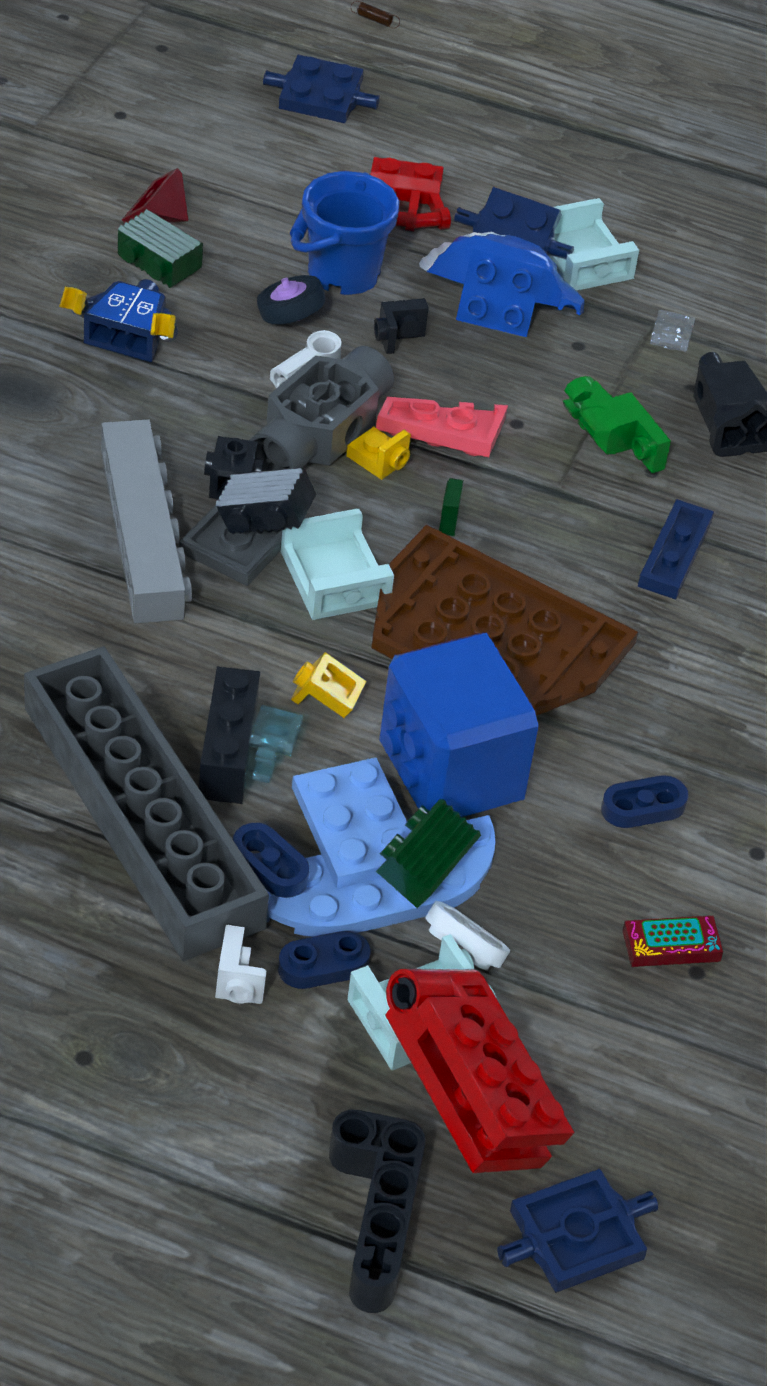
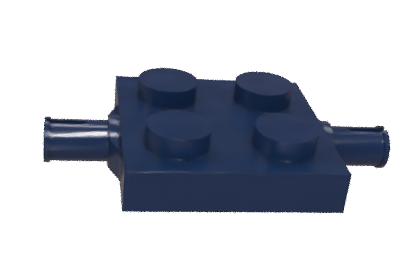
(321, 89)
(518, 217)
(578, 1230)

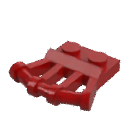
(416, 185)

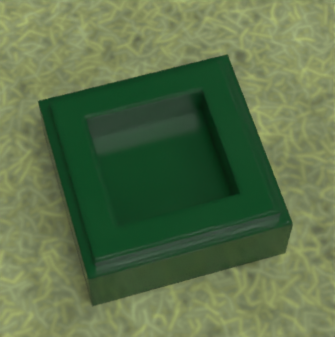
(451, 506)

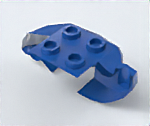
(501, 280)

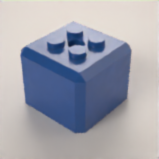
(458, 726)

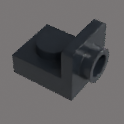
(400, 321)

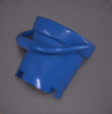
(347, 228)

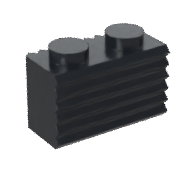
(266, 500)

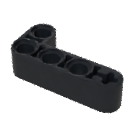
(384, 1213)

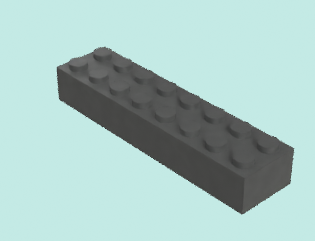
(145, 802)

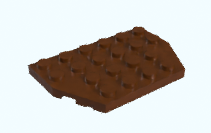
(545, 638)

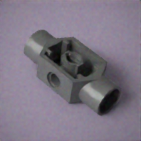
(323, 409)

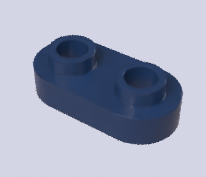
(640, 801)
(275, 860)
(326, 959)

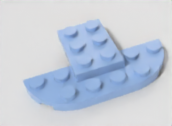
(352, 822)

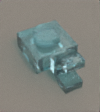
(273, 734)

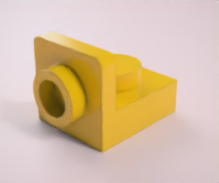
(379, 452)
(329, 683)

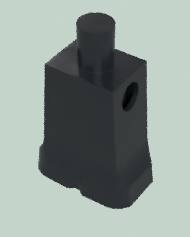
(731, 406)

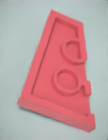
(439, 426)

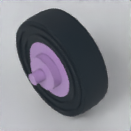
(291, 299)

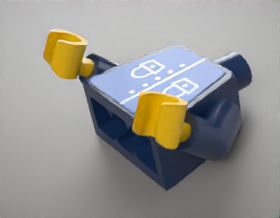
(124, 318)

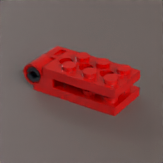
(475, 1069)

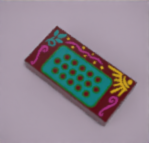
(672, 941)

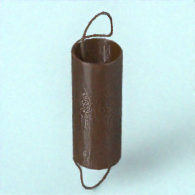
(375, 14)

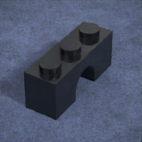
(229, 735)

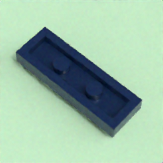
(675, 549)

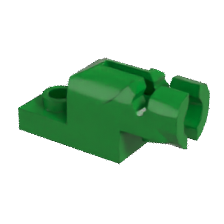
(617, 422)

